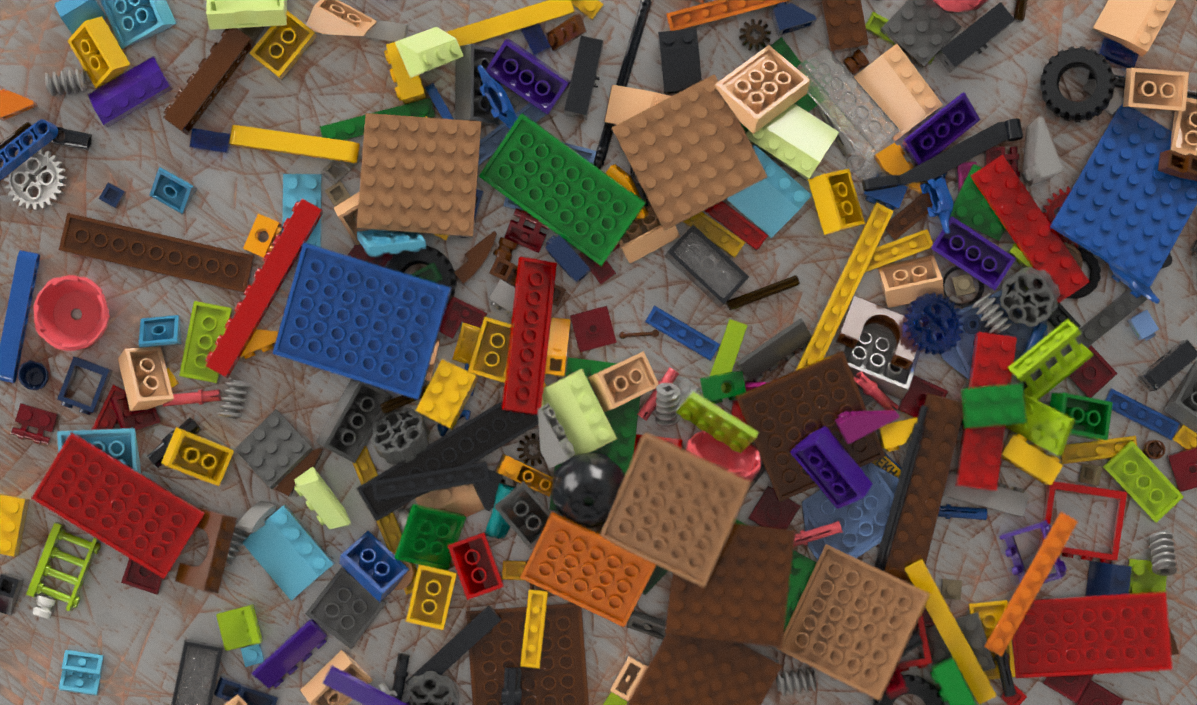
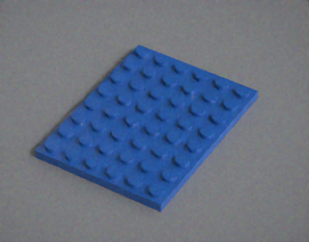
(1122, 201)
(361, 320)

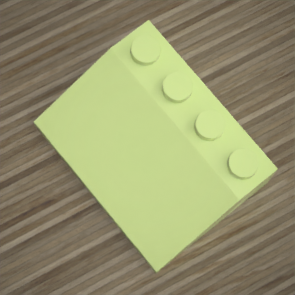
(795, 140)
(579, 412)

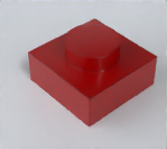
(1015, 699)

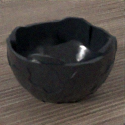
(582, 477)

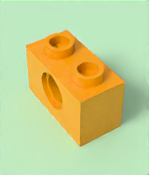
(261, 225)

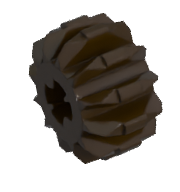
(750, 39)
(527, 451)

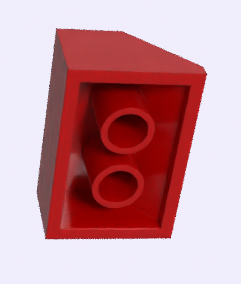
(476, 565)

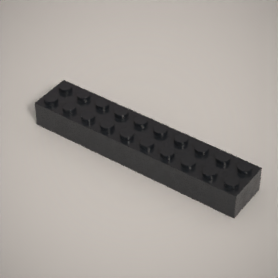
(455, 449)

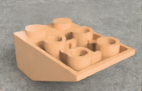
(628, 678)

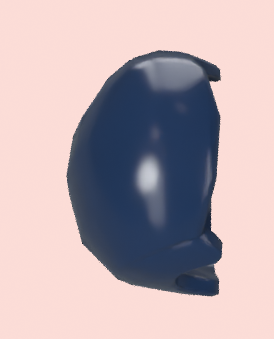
(33, 375)

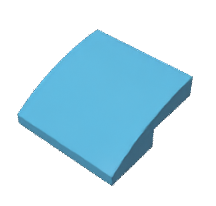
(81, 672)

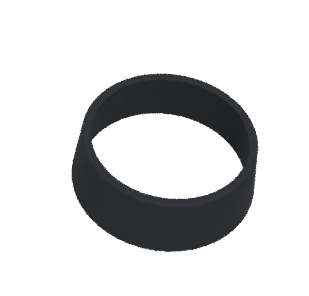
(978, 296)

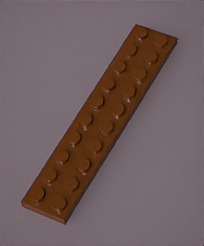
(156, 252)
(926, 486)

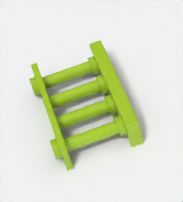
(1045, 350)
(44, 569)

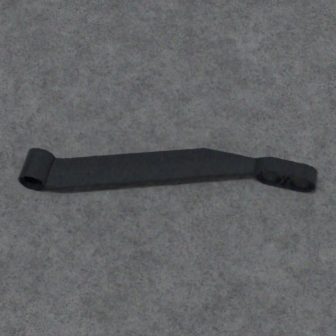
(1002, 131)

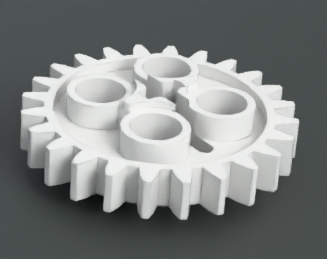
(47, 191)

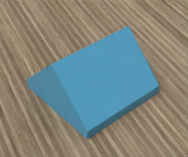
(77, 11)
(172, 190)
(160, 331)

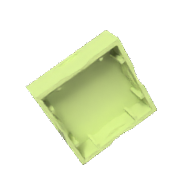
(245, 13)

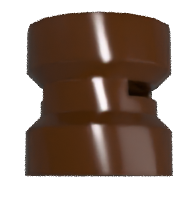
(856, 61)
(505, 249)
(1154, 449)

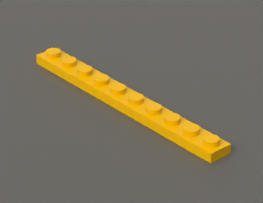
(846, 285)

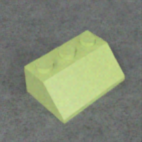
(428, 51)
(321, 499)

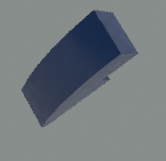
(228, 689)

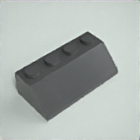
(469, 101)
(774, 350)
(353, 419)

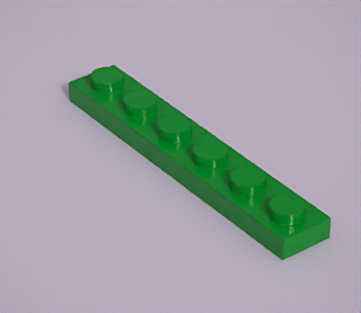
(355, 126)

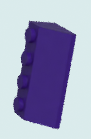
(527, 76)
(129, 92)
(941, 130)
(973, 253)
(831, 468)
(286, 657)

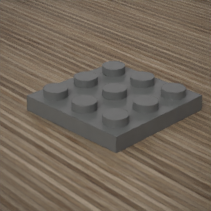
(921, 29)
(274, 449)
(345, 608)
(974, 633)

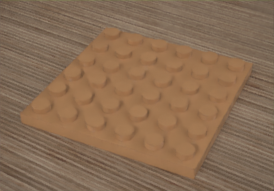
(689, 153)
(419, 175)
(675, 509)
(853, 621)

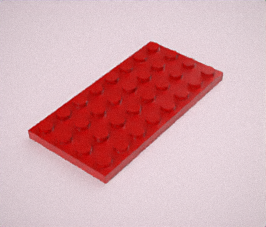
(117, 505)
(1093, 636)

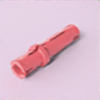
(871, 388)
(194, 397)
(650, 404)
(817, 533)

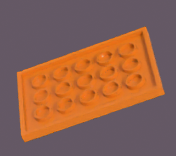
(587, 570)

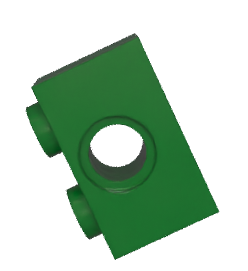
(712, 386)

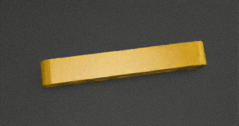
(294, 143)

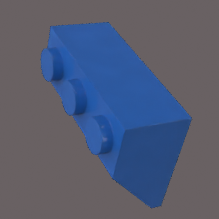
(373, 566)

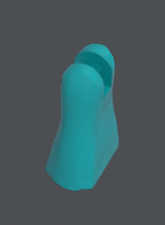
(497, 525)

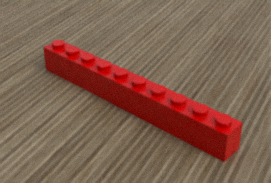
(264, 288)

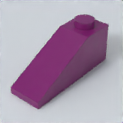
(860, 423)

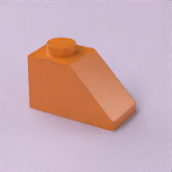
(14, 104)

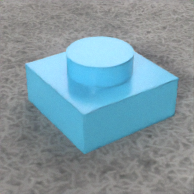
(252, 655)

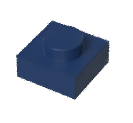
(112, 195)

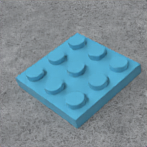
(379, 242)

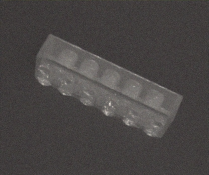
(847, 103)

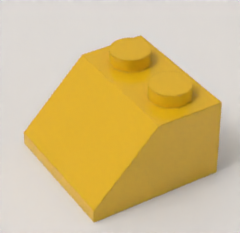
(895, 433)

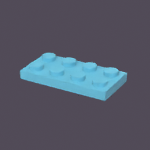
(307, 188)

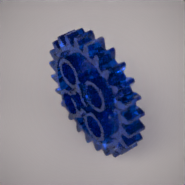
(933, 323)

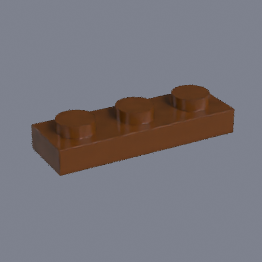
(566, 32)
(908, 216)

